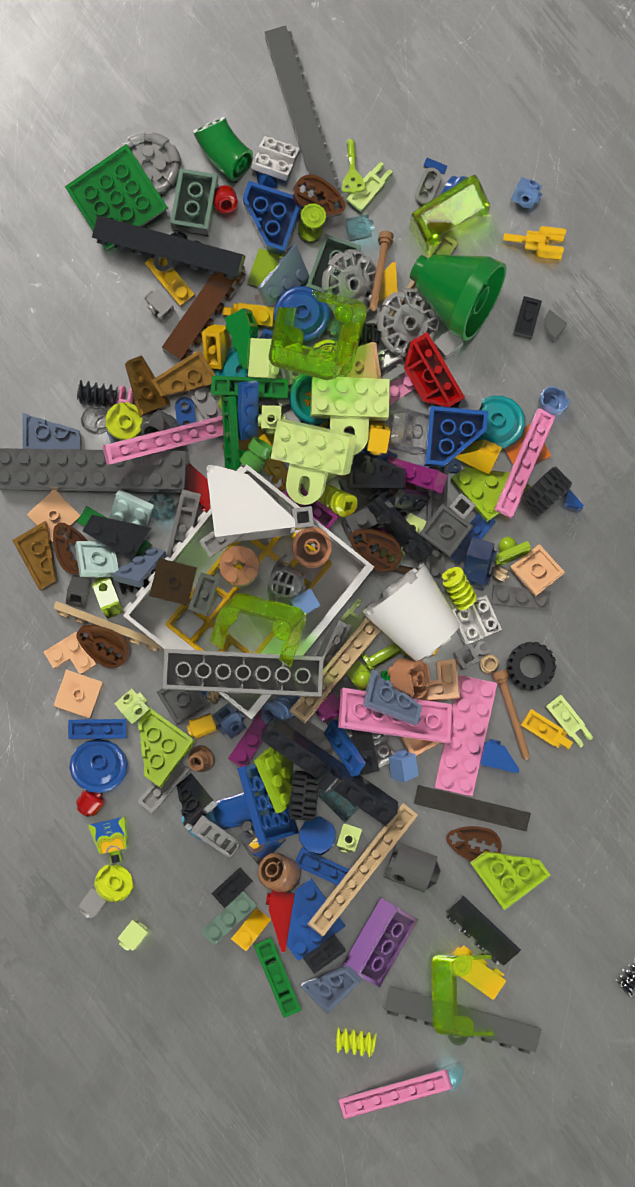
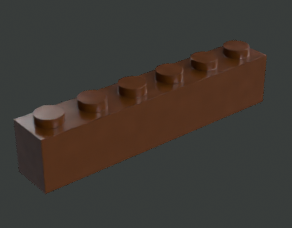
(200, 315)

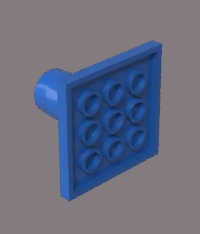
(255, 807)

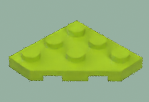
(482, 489)
(161, 746)
(277, 777)
(509, 875)

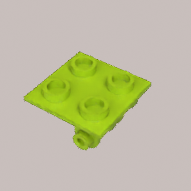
(263, 265)

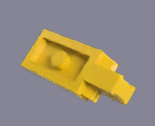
(263, 314)
(546, 730)

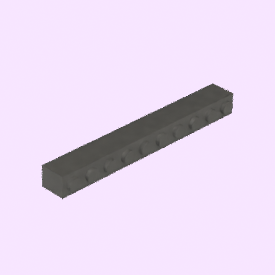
(299, 106)

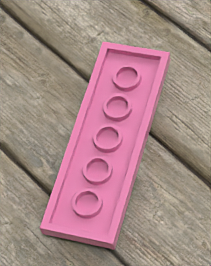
(432, 725)
(468, 732)

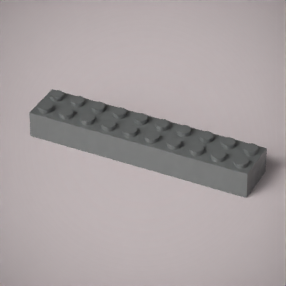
(89, 472)

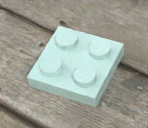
(131, 509)
(95, 559)

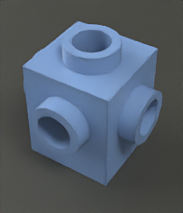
(527, 193)
(229, 721)

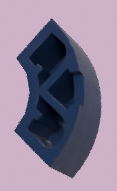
(478, 563)

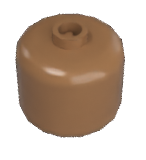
(279, 872)

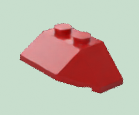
(430, 373)

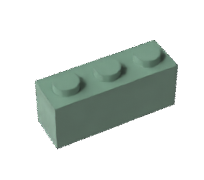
(229, 918)

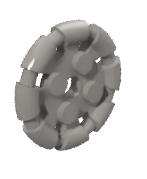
(152, 154)
(346, 273)
(401, 313)

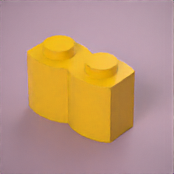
(202, 726)

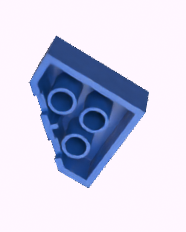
(272, 215)
(451, 432)
(302, 937)

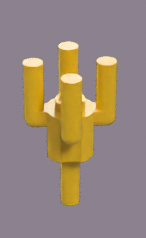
(539, 241)

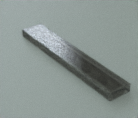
(472, 808)

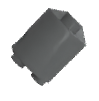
(413, 868)

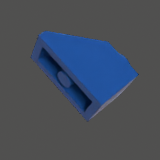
(497, 757)

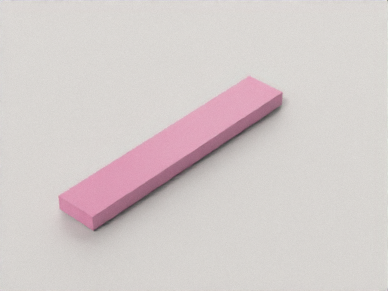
(524, 463)
(395, 1093)

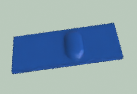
(429, 163)

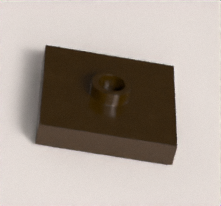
(173, 581)

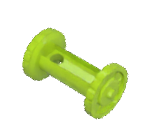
(311, 222)
(382, 656)

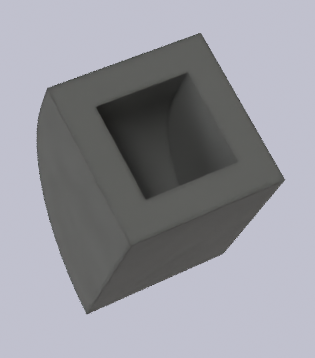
(553, 325)
(78, 591)

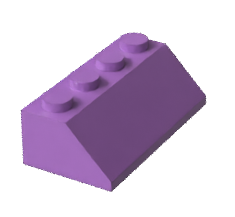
(380, 942)

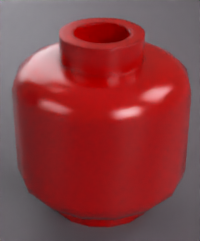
(225, 199)
(89, 803)

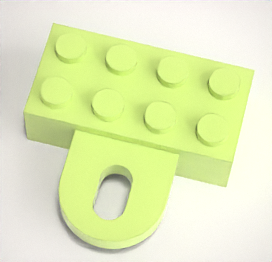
(350, 404)
(313, 454)

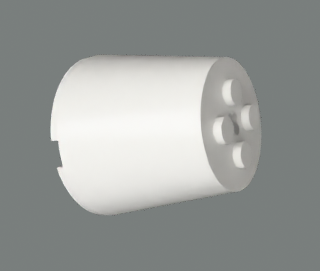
(414, 614)

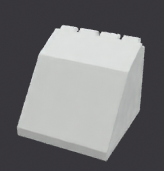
(244, 507)

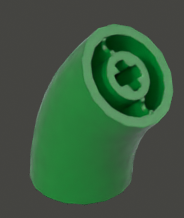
(224, 148)

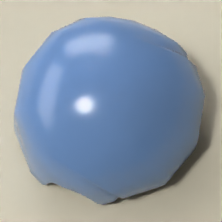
(554, 400)

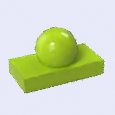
(510, 551)
(359, 675)

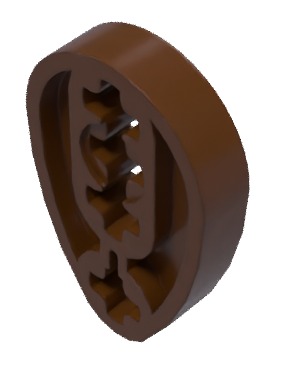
(319, 186)
(384, 540)
(60, 546)
(100, 654)
(468, 833)

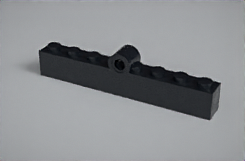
(168, 247)
(329, 771)

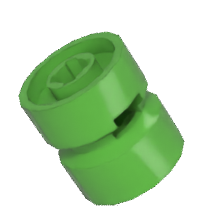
(257, 454)

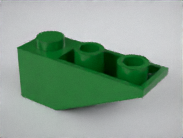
(242, 328)

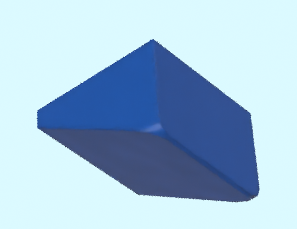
(572, 501)

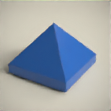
(266, 180)

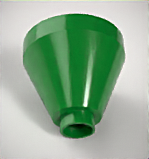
(460, 289)

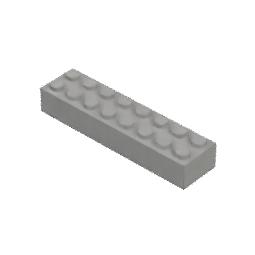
(242, 673)

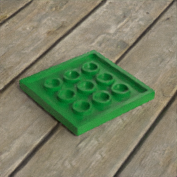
(117, 191)

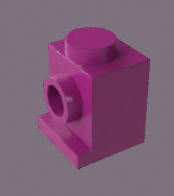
(329, 708)

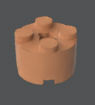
(308, 537)
(229, 560)
(410, 677)

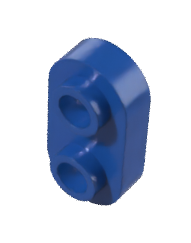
(187, 414)

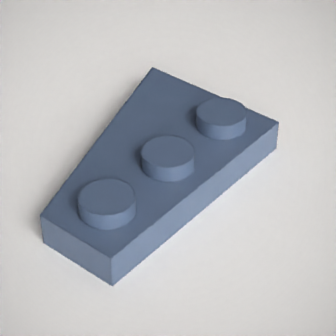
(287, 275)
(48, 435)
(139, 568)
(389, 701)
(331, 987)

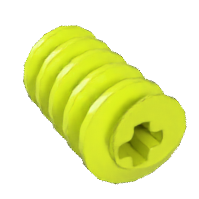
(338, 501)
(459, 588)
(355, 1042)

